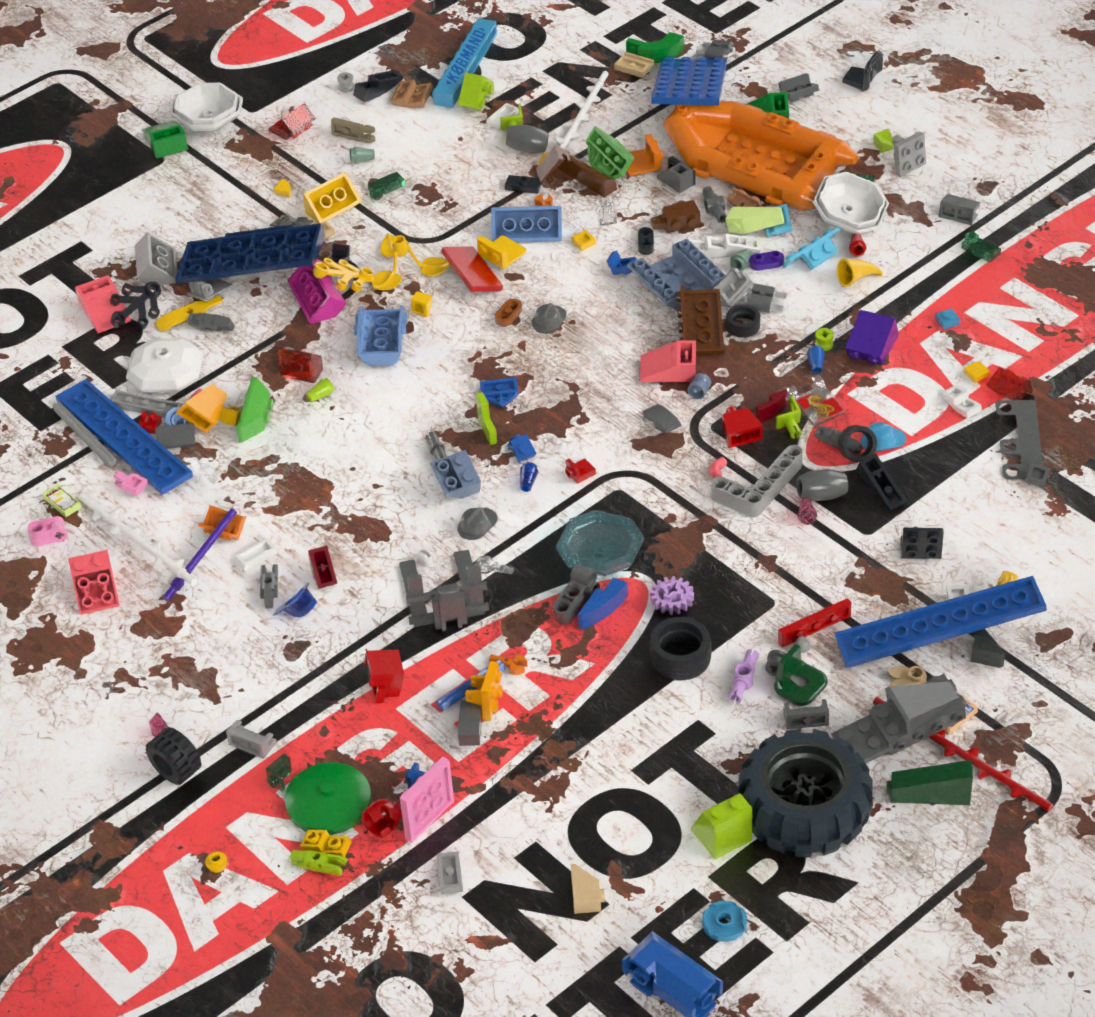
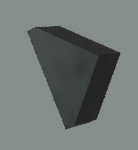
(986, 650)

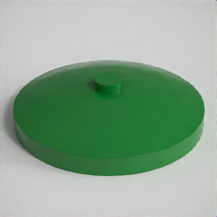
(327, 797)

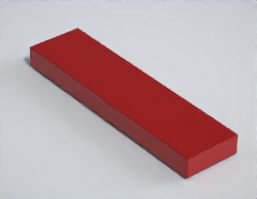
(814, 622)

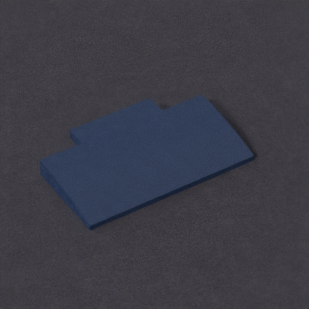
(251, 252)

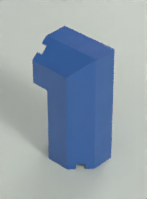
(672, 976)

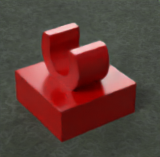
(150, 422)

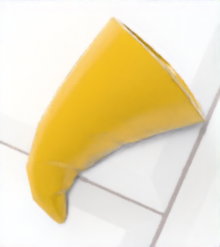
(851, 270)

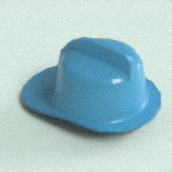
(886, 437)

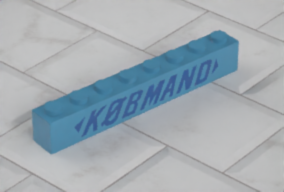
(465, 60)

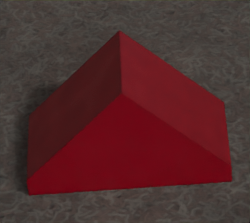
(322, 567)

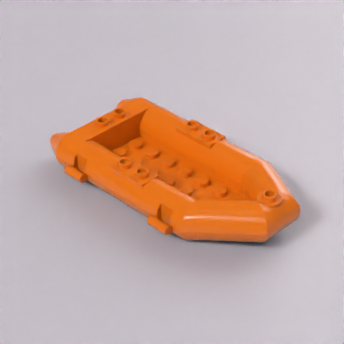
(757, 151)

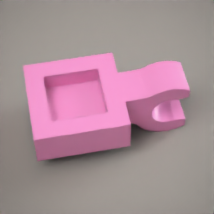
(132, 484)

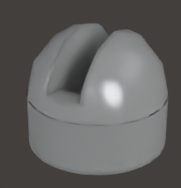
(805, 645)

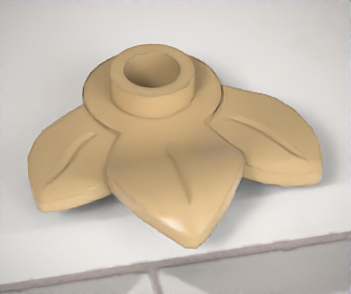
(907, 676)

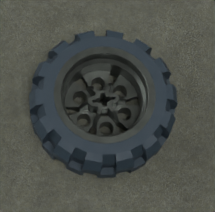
(812, 759)

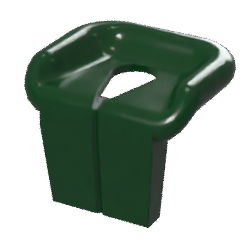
(793, 665)

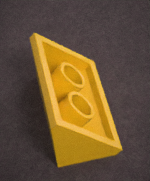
(330, 198)

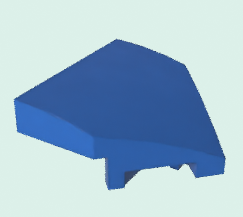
(500, 391)

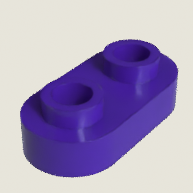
(766, 260)

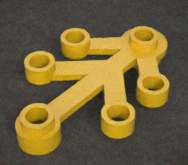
(364, 274)

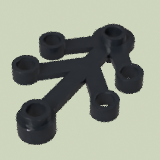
(136, 302)

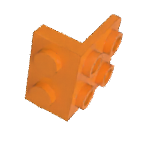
(646, 159)

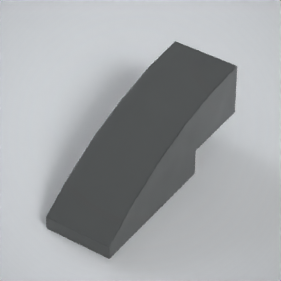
(469, 724)

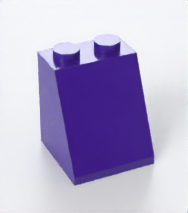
(872, 337)

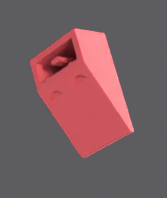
(95, 302)
(669, 363)
(93, 582)

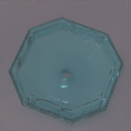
(600, 542)

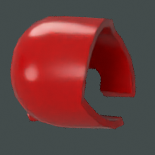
(382, 817)

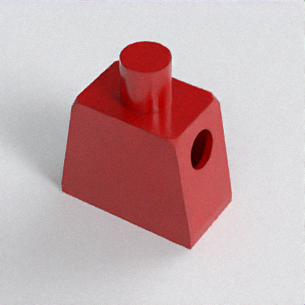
(741, 427)

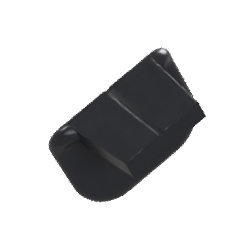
(860, 77)

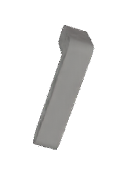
(763, 492)

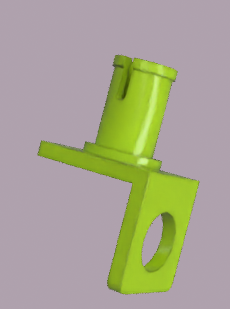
(508, 121)
(790, 419)

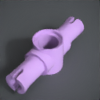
(743, 676)

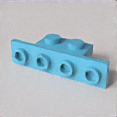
(816, 253)

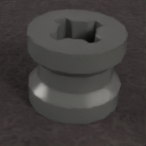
(773, 659)

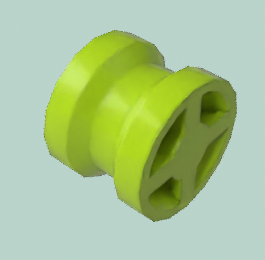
(824, 338)

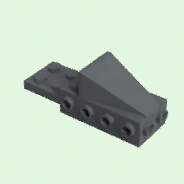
(905, 718)

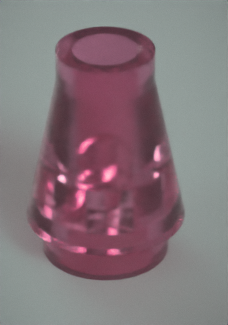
(806, 513)

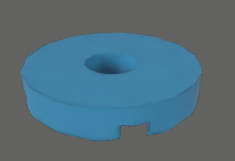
(728, 931)

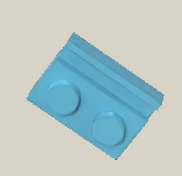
(782, 228)

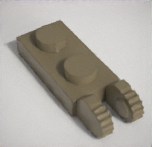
(352, 130)

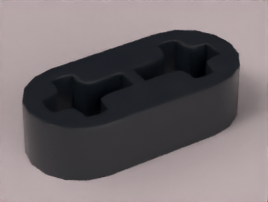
(645, 231)

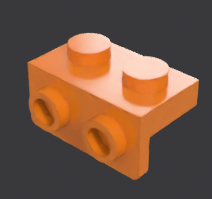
(215, 516)

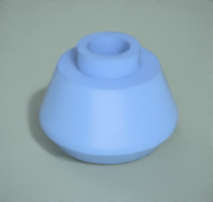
(173, 418)

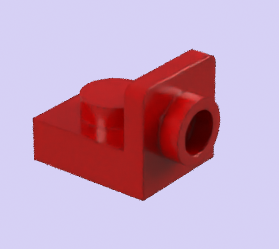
(580, 470)

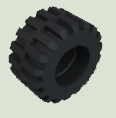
(173, 756)

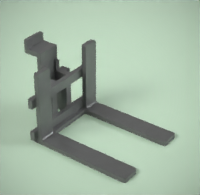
(447, 600)

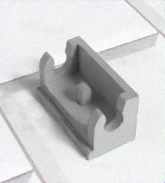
(733, 287)
(249, 740)

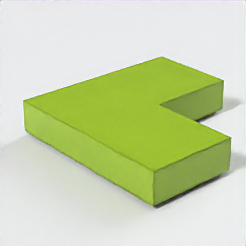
(484, 418)

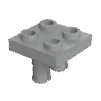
(909, 153)

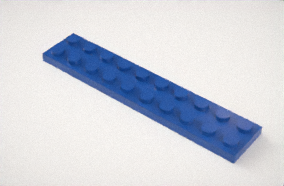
(124, 437)
(940, 621)

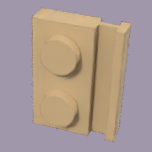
(634, 64)

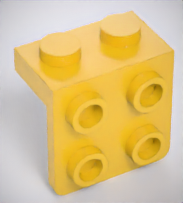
(501, 251)

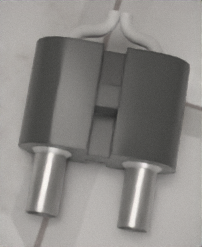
(717, 49)
(763, 296)

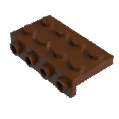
(701, 320)

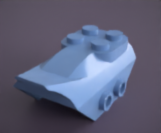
(380, 335)

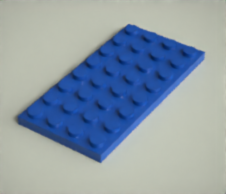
(689, 81)

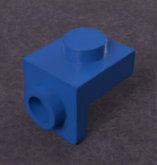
(619, 265)
(521, 447)

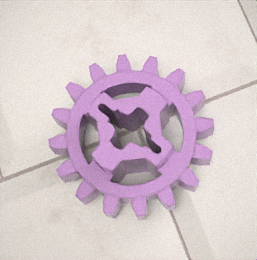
(672, 595)

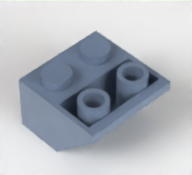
(457, 475)

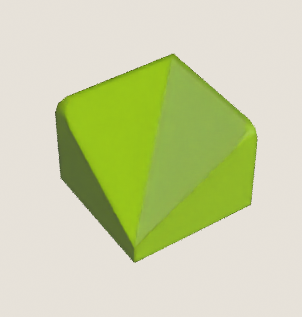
(883, 140)

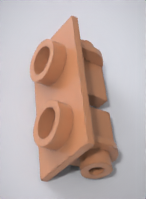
(740, 197)

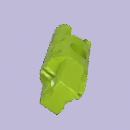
(318, 861)

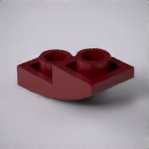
(770, 409)

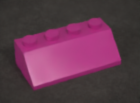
(316, 296)

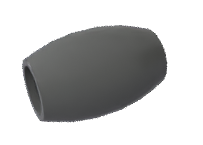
(527, 139)
(822, 485)

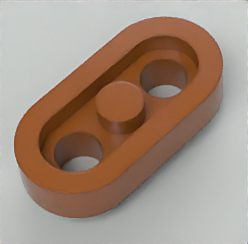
(508, 312)

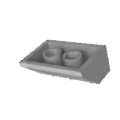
(155, 260)

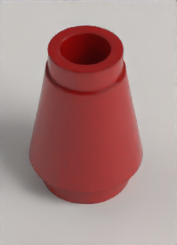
(857, 245)

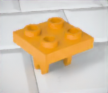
(489, 692)

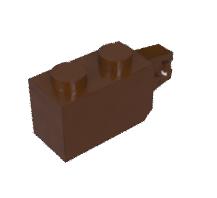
(677, 217)

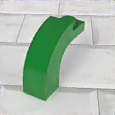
(670, 45)

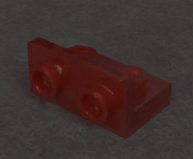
(1009, 385)

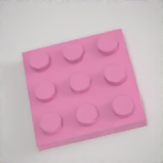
(426, 799)

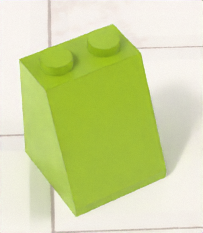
(725, 826)

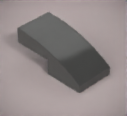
(662, 417)

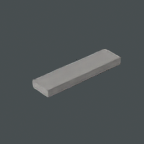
(141, 403)

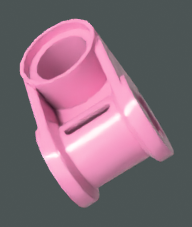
(45, 531)

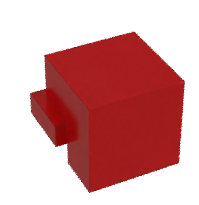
(384, 673)

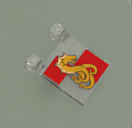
(817, 404)

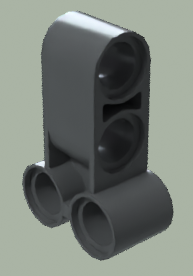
(581, 586)

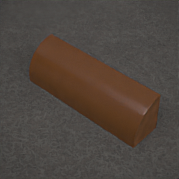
(588, 176)

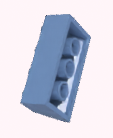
(527, 223)

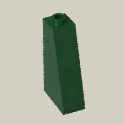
(933, 784)

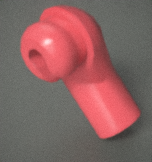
(714, 467)

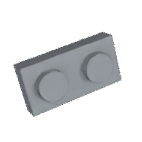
(449, 872)

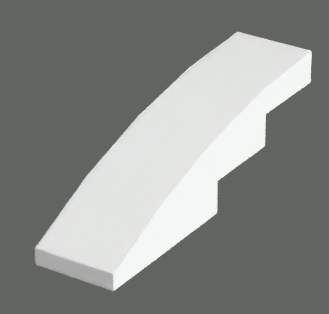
(728, 246)

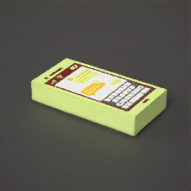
(61, 500)

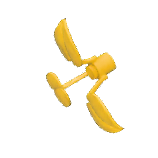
(399, 246)

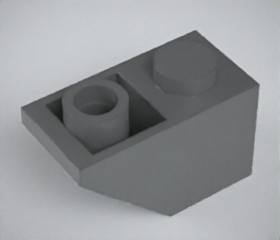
(677, 177)

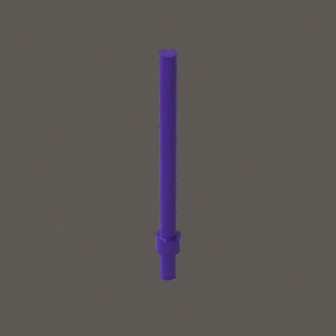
(177, 583)

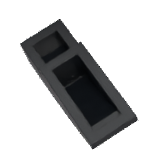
(376, 85)

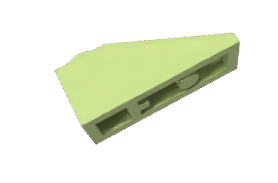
(750, 219)

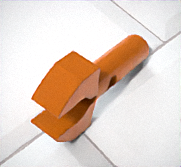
(539, 200)
(513, 664)

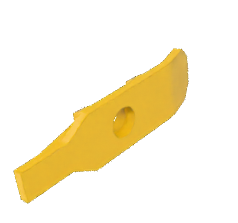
(181, 314)

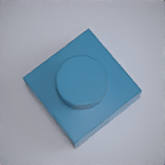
(947, 319)

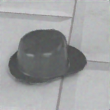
(548, 318)
(476, 523)

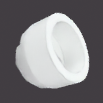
(424, 557)

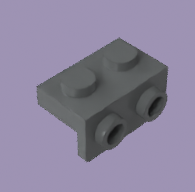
(798, 87)

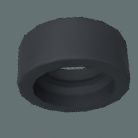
(743, 330)
(843, 439)

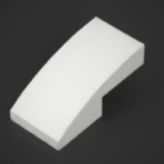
(960, 401)

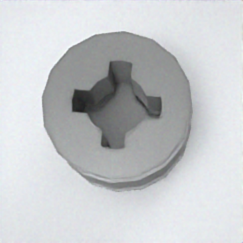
(345, 82)

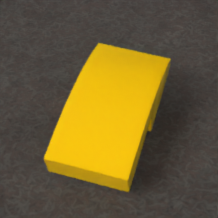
(322, 842)

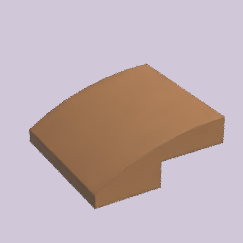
(411, 95)

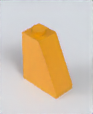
(204, 408)

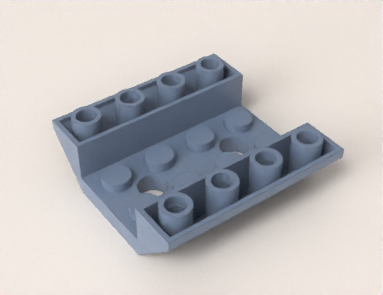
(686, 268)

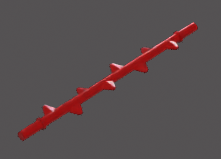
(984, 769)

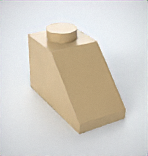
(586, 891)

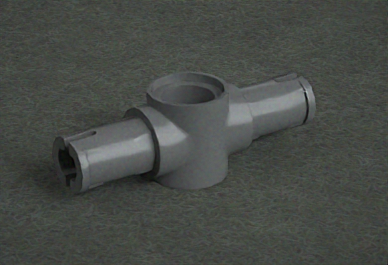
(714, 204)

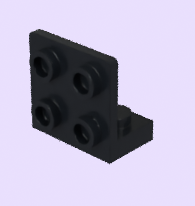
(922, 543)

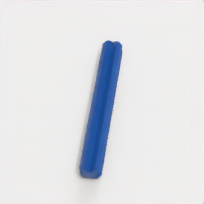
(459, 692)

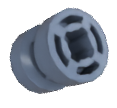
(699, 386)

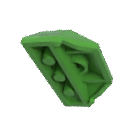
(607, 154)
(254, 411)

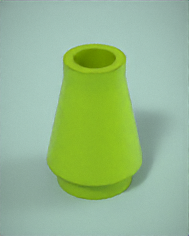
(320, 390)

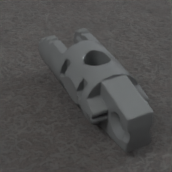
(210, 321)
(831, 436)
(269, 585)

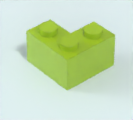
(474, 90)

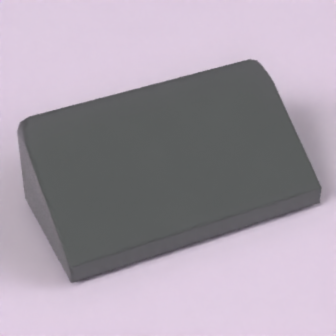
(176, 435)

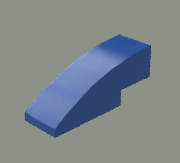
(603, 603)

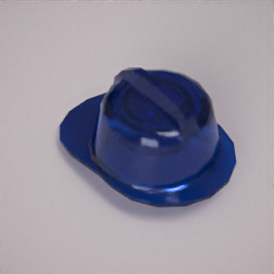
(299, 604)

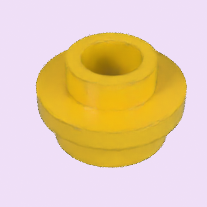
(216, 862)

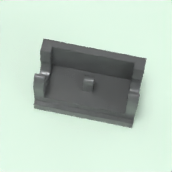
(958, 209)
(806, 716)

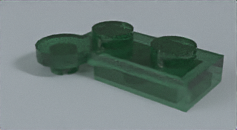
(385, 185)
(980, 247)

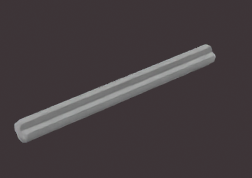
(85, 434)

